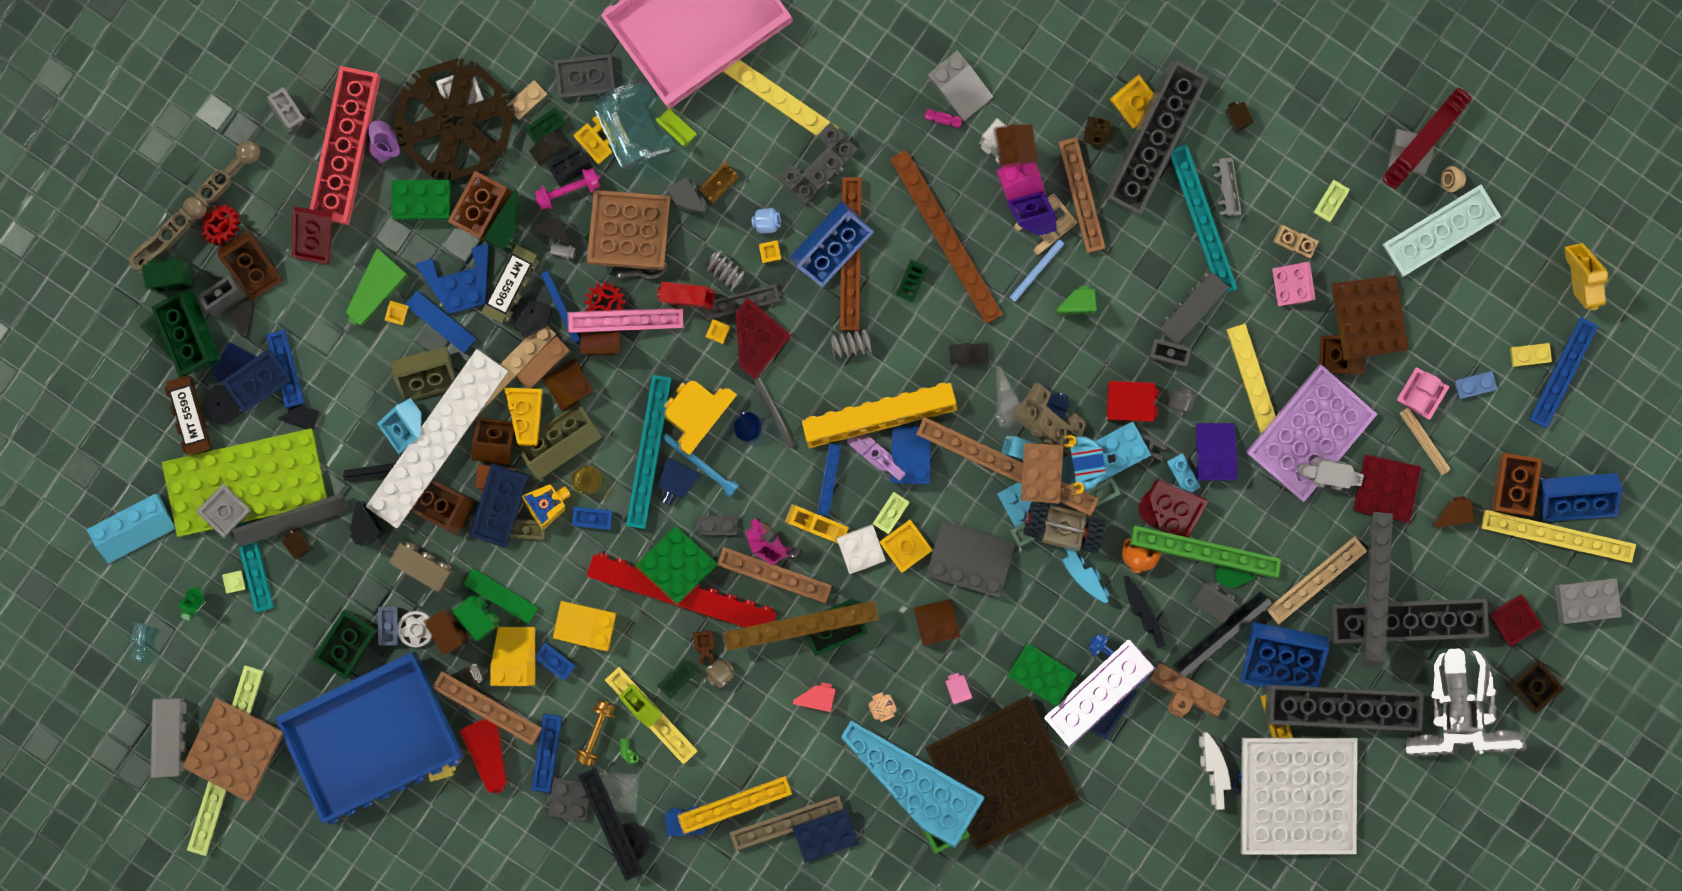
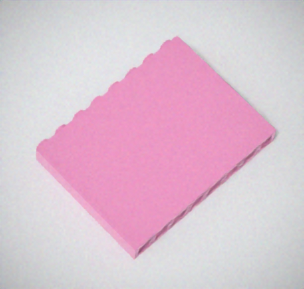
(691, 41)

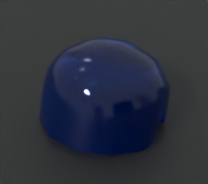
(748, 427)

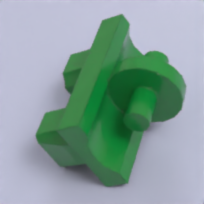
(191, 603)

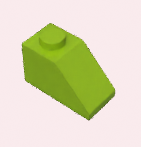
(640, 706)

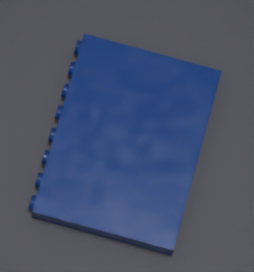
(369, 738)

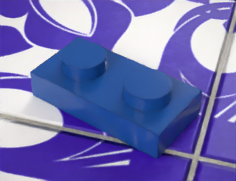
(592, 518)
(554, 661)

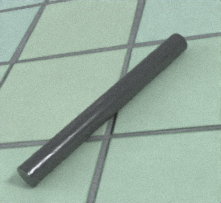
(774, 412)

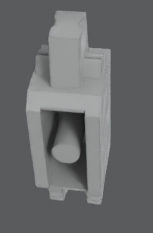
(1330, 472)

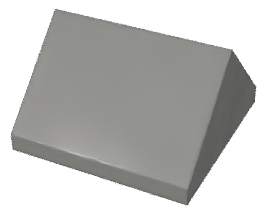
(1400, 142)

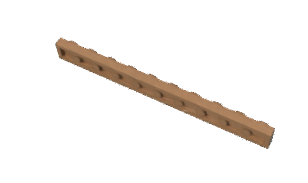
(997, 461)

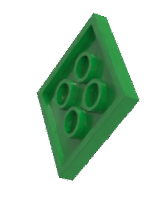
(676, 565)

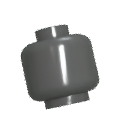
(1182, 401)

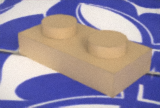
(527, 99)

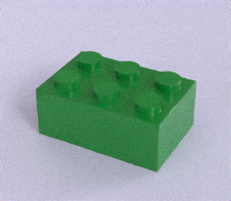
(421, 200)
(477, 617)
(1041, 674)

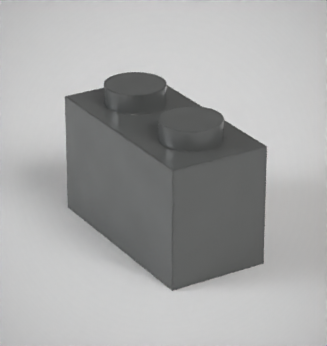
(222, 296)
(1169, 353)

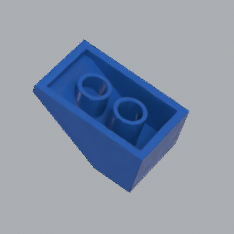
(911, 455)

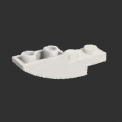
(1213, 761)

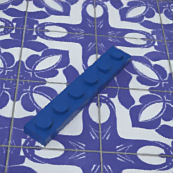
(1563, 372)

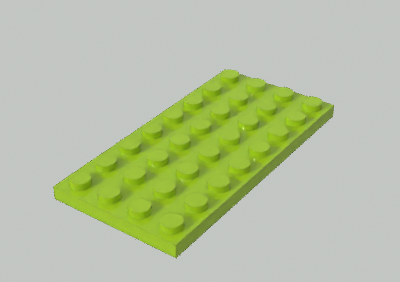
(263, 474)

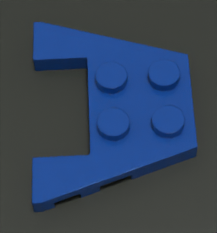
(461, 289)

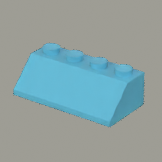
(131, 528)

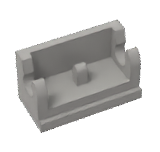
(285, 109)

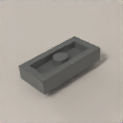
(717, 525)

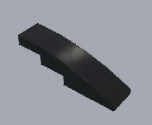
(1140, 605)

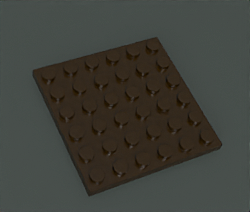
(1011, 766)

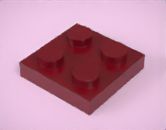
(1515, 620)

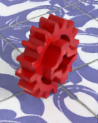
(220, 225)
(601, 294)

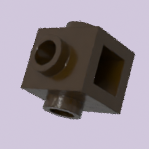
(1097, 131)

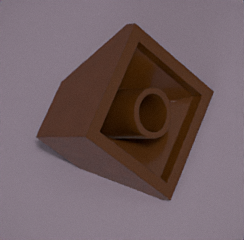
(568, 384)

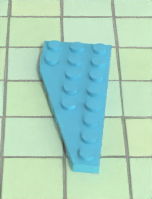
(926, 794)

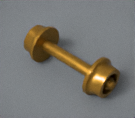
(587, 756)

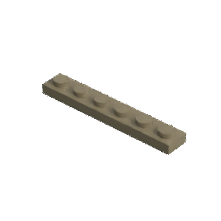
(783, 823)

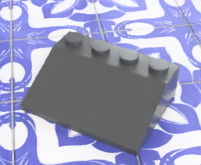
(970, 559)

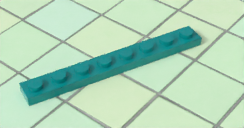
(1201, 216)
(648, 452)

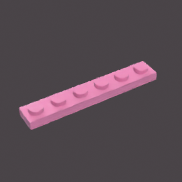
(625, 320)

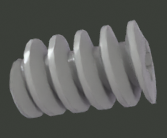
(724, 270)
(850, 344)

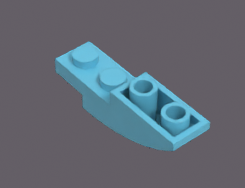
(1085, 578)

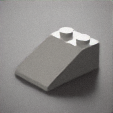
(960, 85)

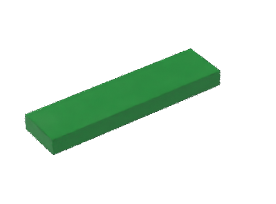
(500, 596)

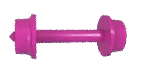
(544, 198)

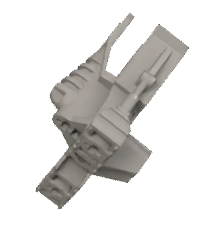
(1463, 713)

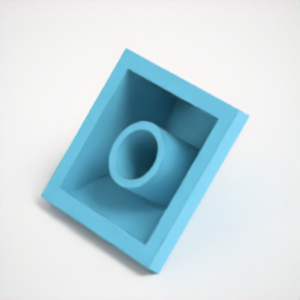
(402, 425)

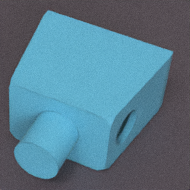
(1014, 447)

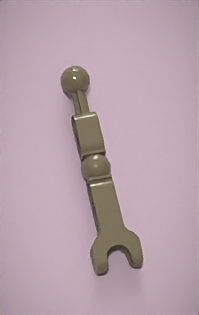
(193, 208)

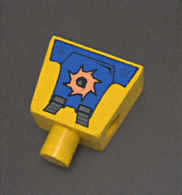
(546, 504)

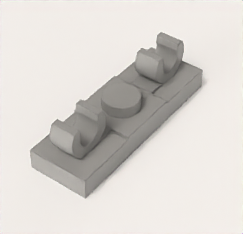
(1228, 187)

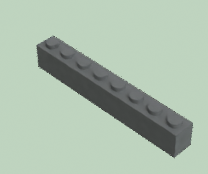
(1377, 590)

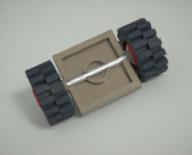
(1064, 527)

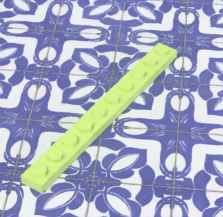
(215, 795)

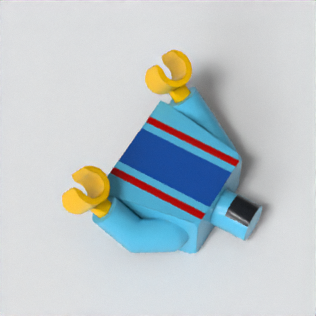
(1088, 462)

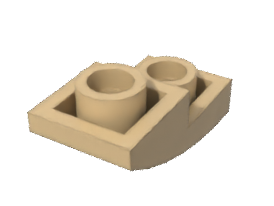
(1295, 241)

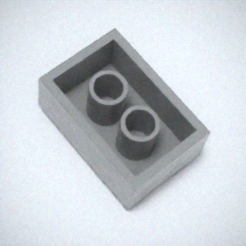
(1587, 601)

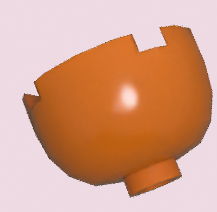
(1139, 558)

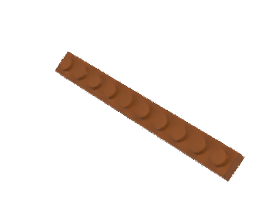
(946, 237)

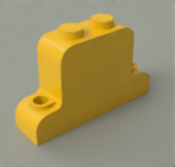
(1587, 276)
(695, 412)

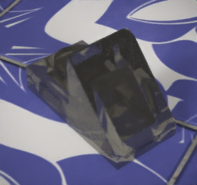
(969, 353)
(469, 676)

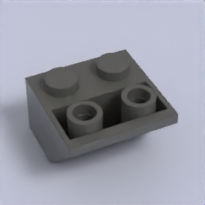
(685, 197)
(1214, 602)

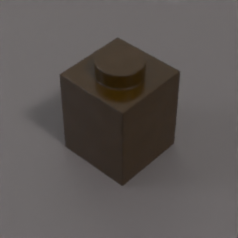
(1238, 116)
(297, 544)

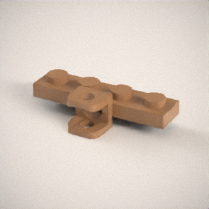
(1186, 693)

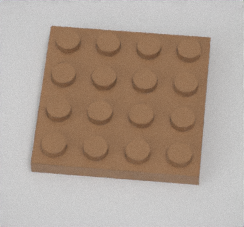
(628, 230)
(233, 749)

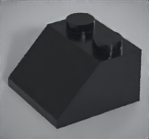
(364, 525)

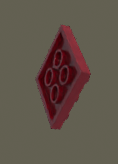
(1387, 488)

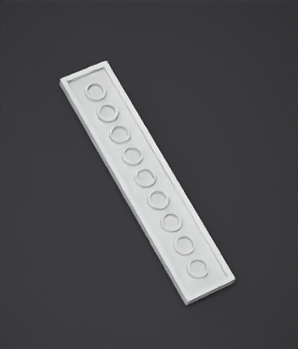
(437, 439)

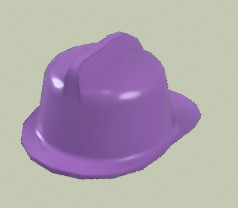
(382, 141)

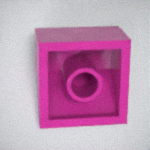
(1020, 181)

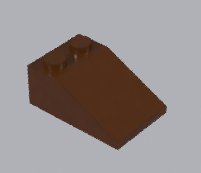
(249, 264)
(443, 507)

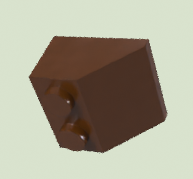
(1015, 145)
(600, 343)
(1332, 357)
(493, 441)
(937, 622)

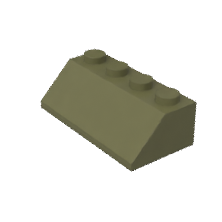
(560, 441)

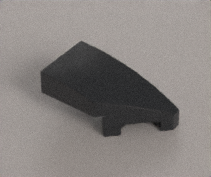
(301, 416)

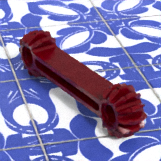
(1426, 138)

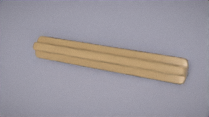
(1425, 441)

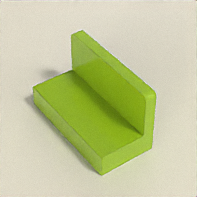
(676, 128)

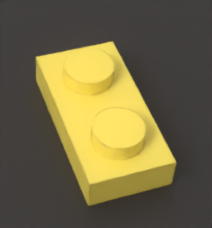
(1530, 354)

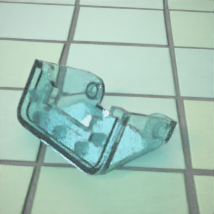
(631, 125)

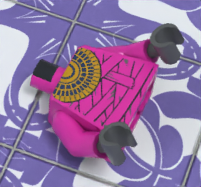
(766, 544)

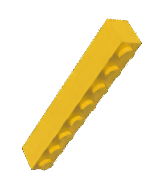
(879, 415)

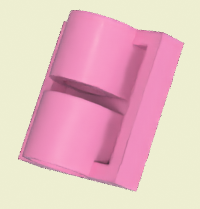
(1294, 284)
(1422, 393)

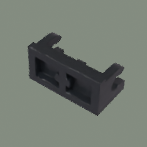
(569, 166)

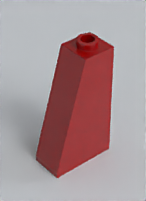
(486, 750)

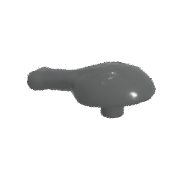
(645, 273)

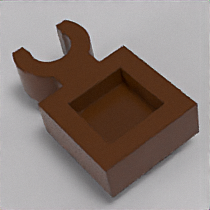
(704, 642)

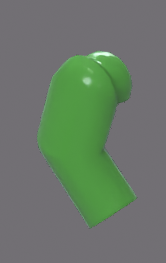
(626, 753)

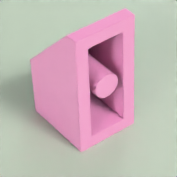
(958, 688)

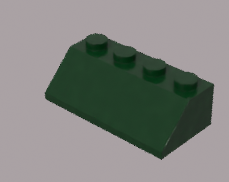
(186, 333)

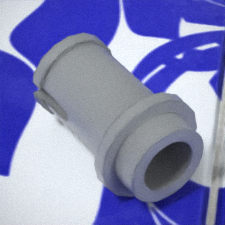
(563, 251)

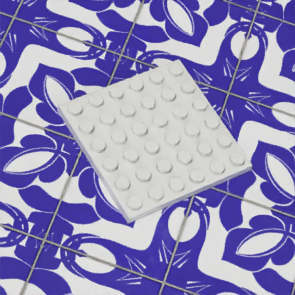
(1299, 796)

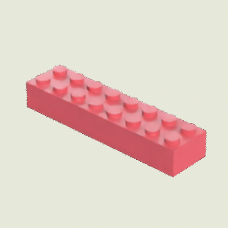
(345, 143)

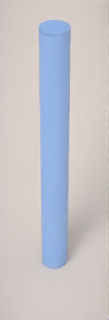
(1036, 271)

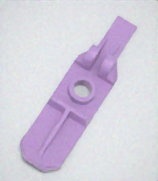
(883, 461)

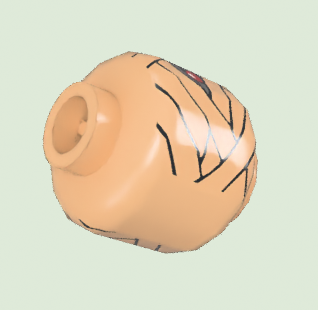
(882, 707)

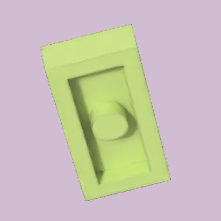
(1331, 201)
(891, 513)

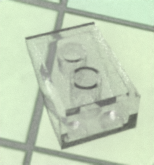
(1005, 400)

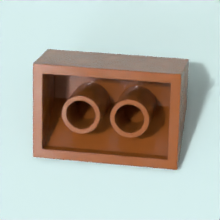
(479, 205)

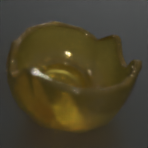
(586, 480)

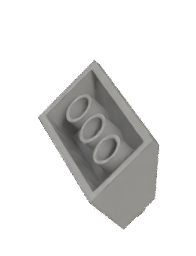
(168, 737)

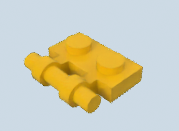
(592, 142)

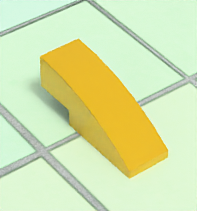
(815, 523)

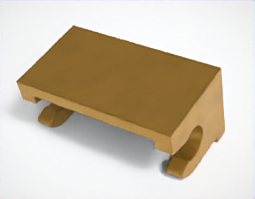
(718, 183)

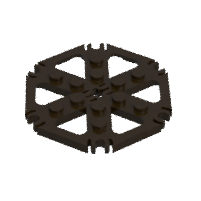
(451, 137)

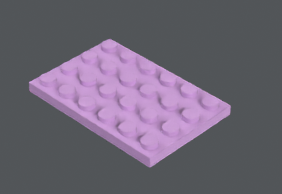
(1314, 423)

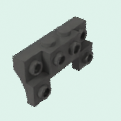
(826, 165)

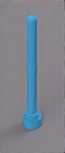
(728, 486)

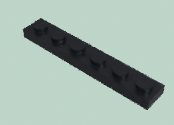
(1222, 634)
(610, 824)

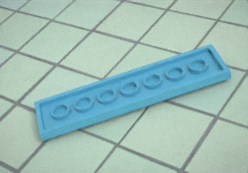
(1128, 450)

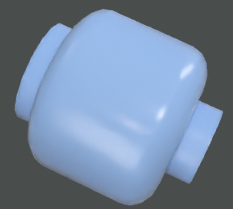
(766, 220)

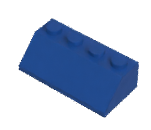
(831, 244)
(1580, 497)

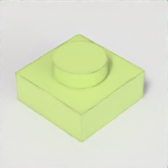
(234, 581)

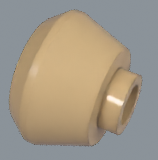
(1452, 179)

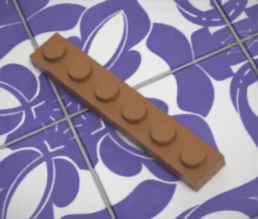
(1081, 195)
(774, 575)
(487, 708)

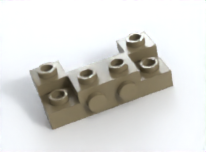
(1043, 422)

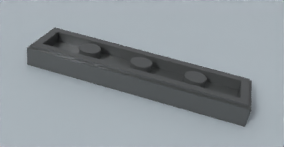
(729, 304)

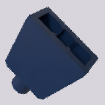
(676, 480)

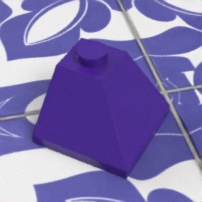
(1034, 213)

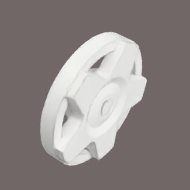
(414, 629)

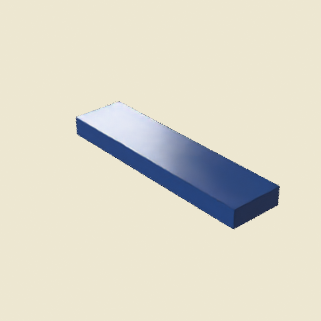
(559, 304)
(440, 322)
(280, 346)
(546, 753)

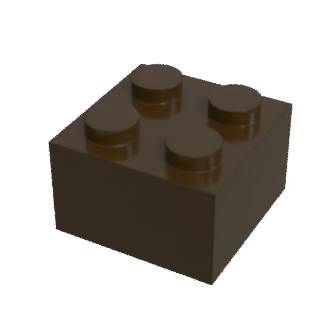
(1535, 686)

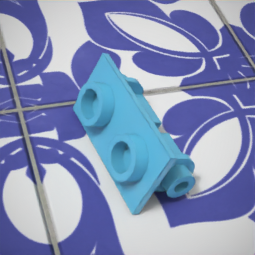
(1183, 473)

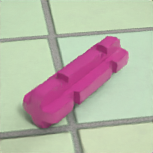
(943, 118)

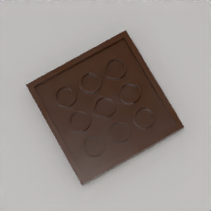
(1369, 317)

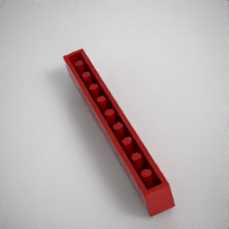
(698, 600)

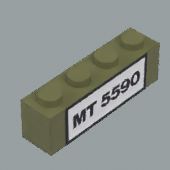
(510, 284)

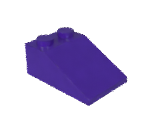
(1216, 452)

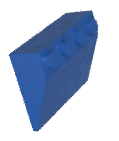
(1283, 657)

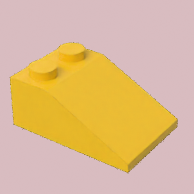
(584, 625)
(513, 657)

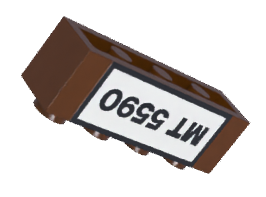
(188, 415)

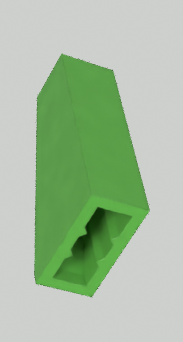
(376, 286)

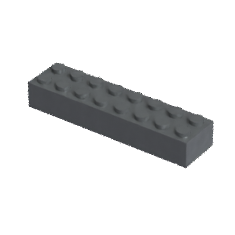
(1155, 137)
(1414, 620)
(1344, 708)

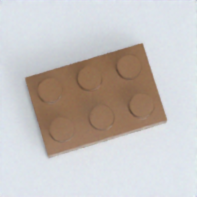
(1041, 472)

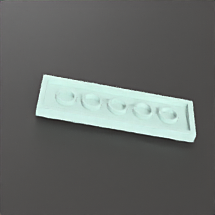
(1441, 230)

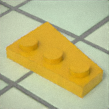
(526, 413)

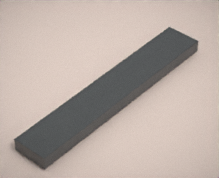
(290, 519)

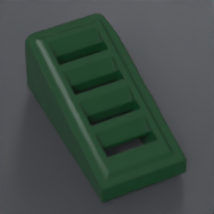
(917, 265)

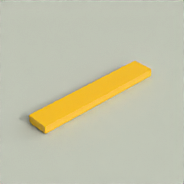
(734, 804)

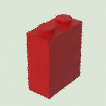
(686, 295)
(1131, 401)

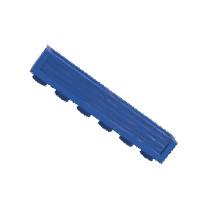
(829, 479)

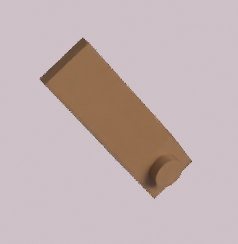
(543, 362)

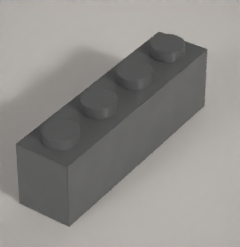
(1198, 304)

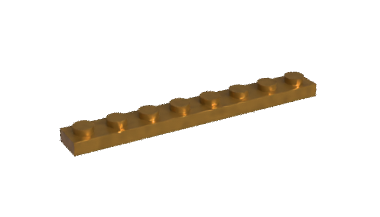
(801, 625)

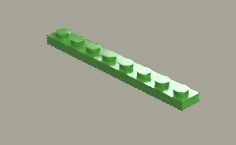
(1205, 552)

